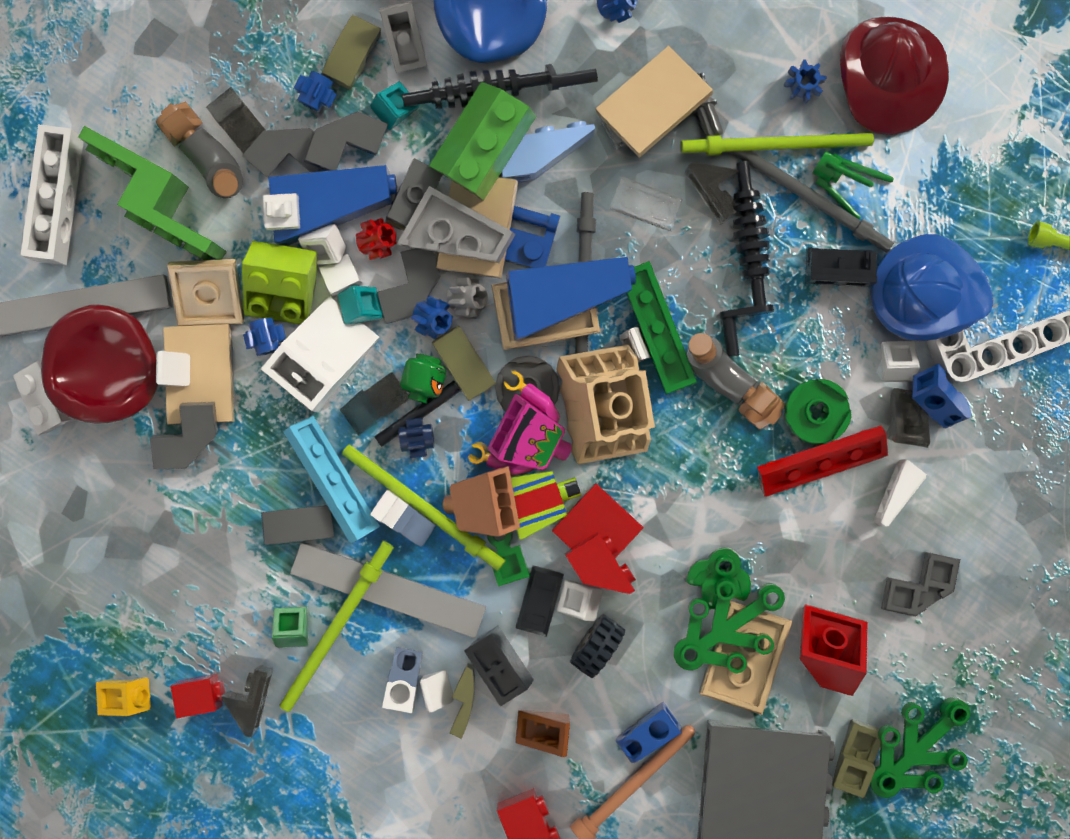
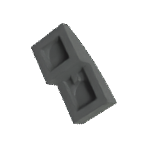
(297, 525)

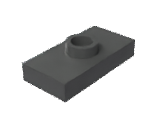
(412, 189)

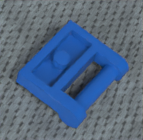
(527, 248)

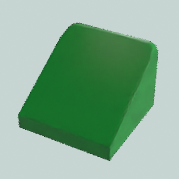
(290, 627)

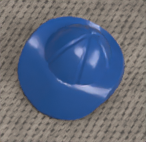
(490, 28)
(930, 289)

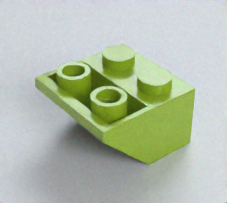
(278, 282)

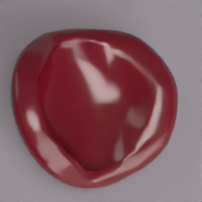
(893, 74)
(98, 365)

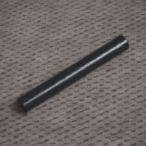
(418, 412)

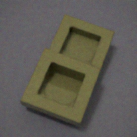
(350, 52)
(463, 362)
(464, 693)
(857, 759)

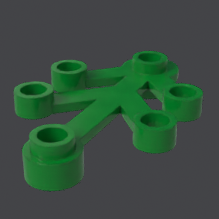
(724, 629)
(916, 750)

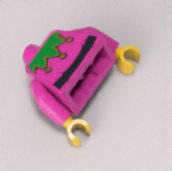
(526, 434)

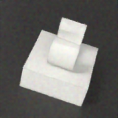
(281, 211)

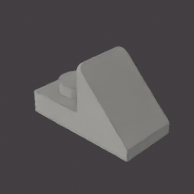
(403, 37)

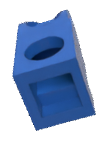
(939, 397)
(649, 733)

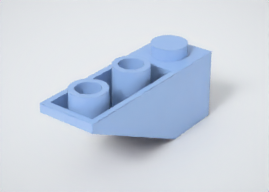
(545, 149)

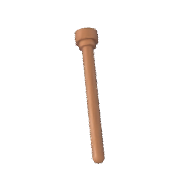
(588, 826)

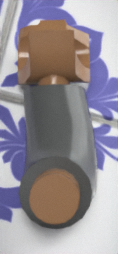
(202, 149)
(730, 380)

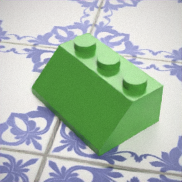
(483, 139)

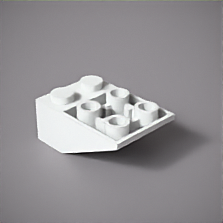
(319, 355)

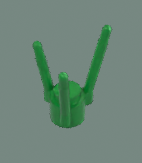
(833, 166)

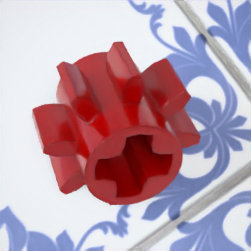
(376, 239)

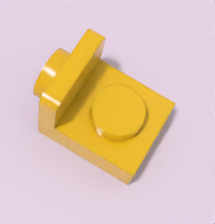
(123, 697)

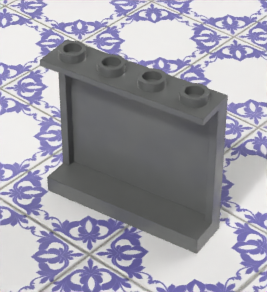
(764, 783)

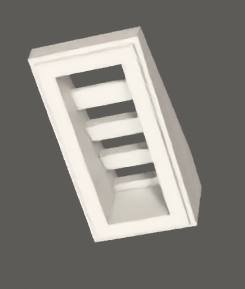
(901, 487)

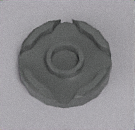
(533, 371)

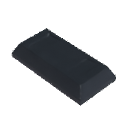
(539, 601)

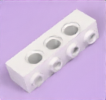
(52, 195)

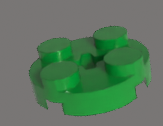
(836, 408)

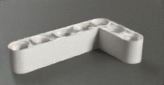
(1000, 347)

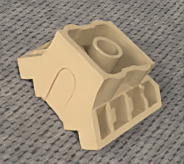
(606, 403)

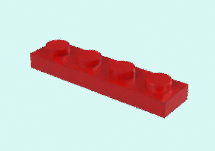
(823, 460)

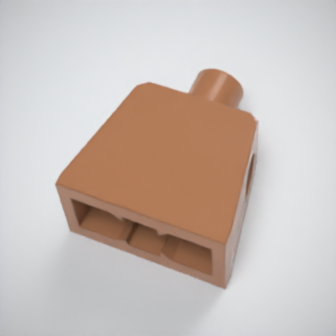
(484, 503)

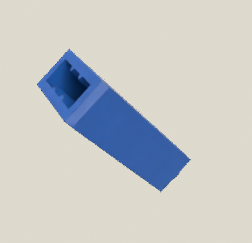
(333, 197)
(560, 292)

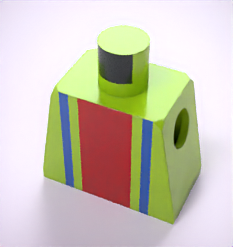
(541, 500)

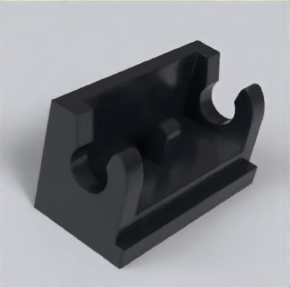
(841, 267)
(499, 666)

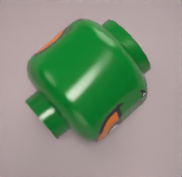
(423, 378)

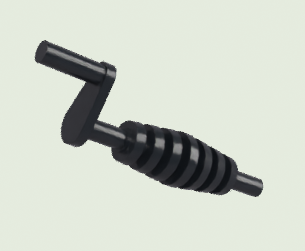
(514, 83)
(756, 273)

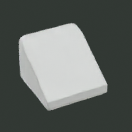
(326, 242)
(340, 275)
(636, 341)
(899, 360)
(172, 368)
(579, 601)
(436, 690)

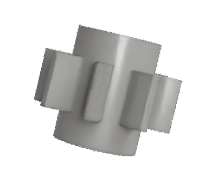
(467, 297)

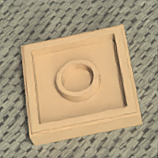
(206, 292)

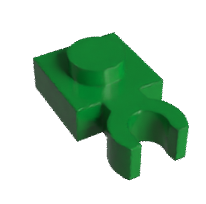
(515, 566)

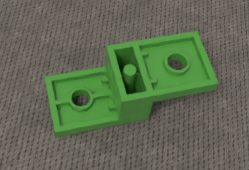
(151, 195)

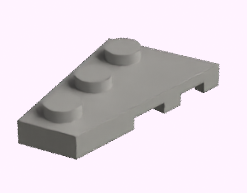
(454, 229)

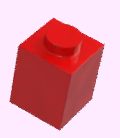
(197, 695)

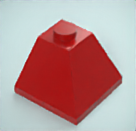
(834, 649)

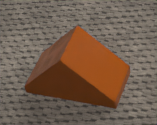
(543, 731)

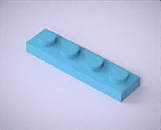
(331, 479)

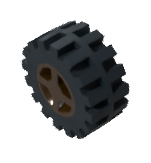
(597, 646)

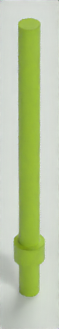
(716, 145)
(473, 544)
(369, 573)

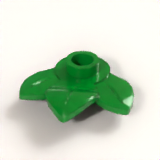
(708, 573)

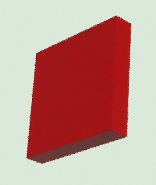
(599, 514)

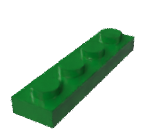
(659, 331)

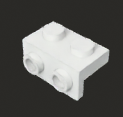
(41, 411)

